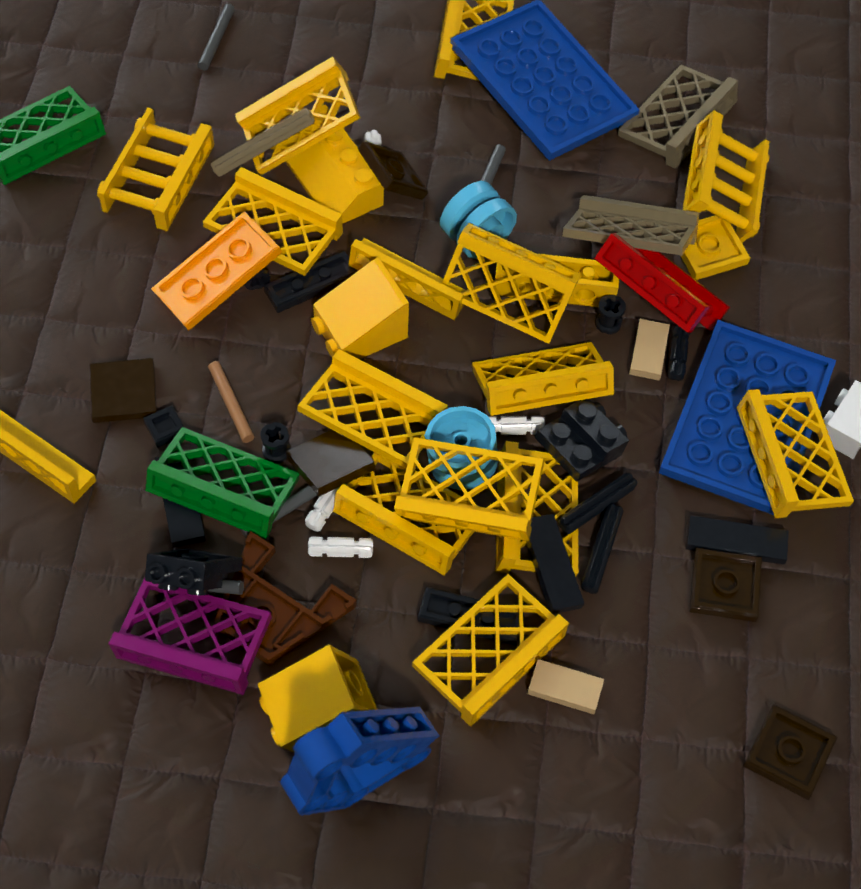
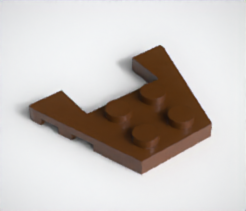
(290, 620)

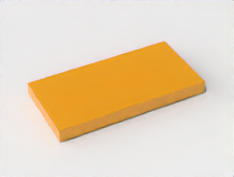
(216, 270)

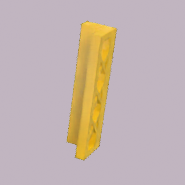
(410, 278)
(43, 460)

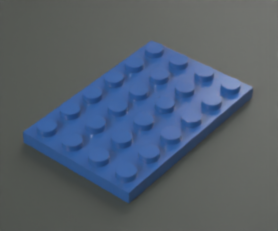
(544, 79)
(709, 439)

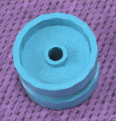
(481, 207)
(462, 427)

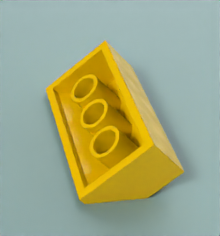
(337, 174)

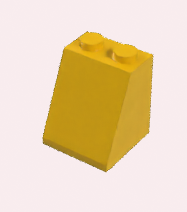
(363, 313)
(313, 694)

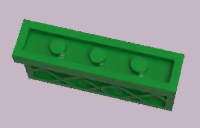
(46, 144)
(212, 497)

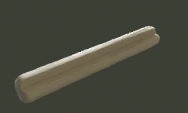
(263, 142)

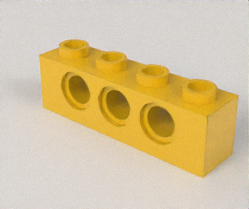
(591, 287)

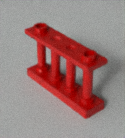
(662, 284)

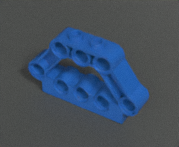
(355, 756)

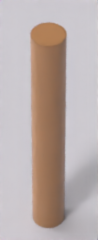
(231, 402)

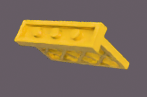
(451, 27)
(292, 98)
(286, 206)
(524, 263)
(539, 389)
(385, 392)
(771, 453)
(461, 515)
(371, 516)
(508, 548)
(506, 673)

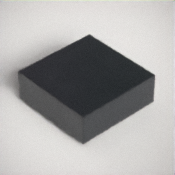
(163, 425)

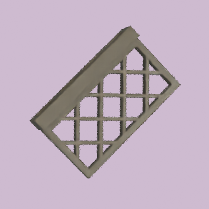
(682, 142)
(636, 223)

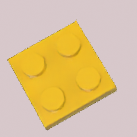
(715, 249)

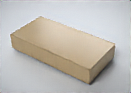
(649, 349)
(565, 686)

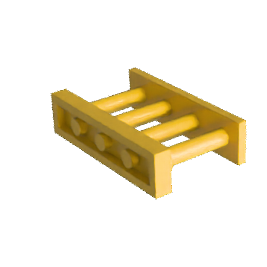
(703, 179)
(175, 186)

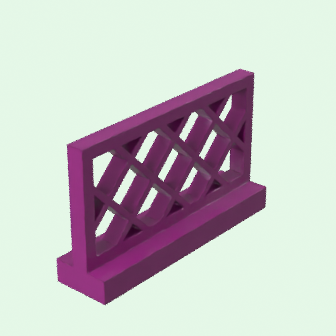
(182, 662)

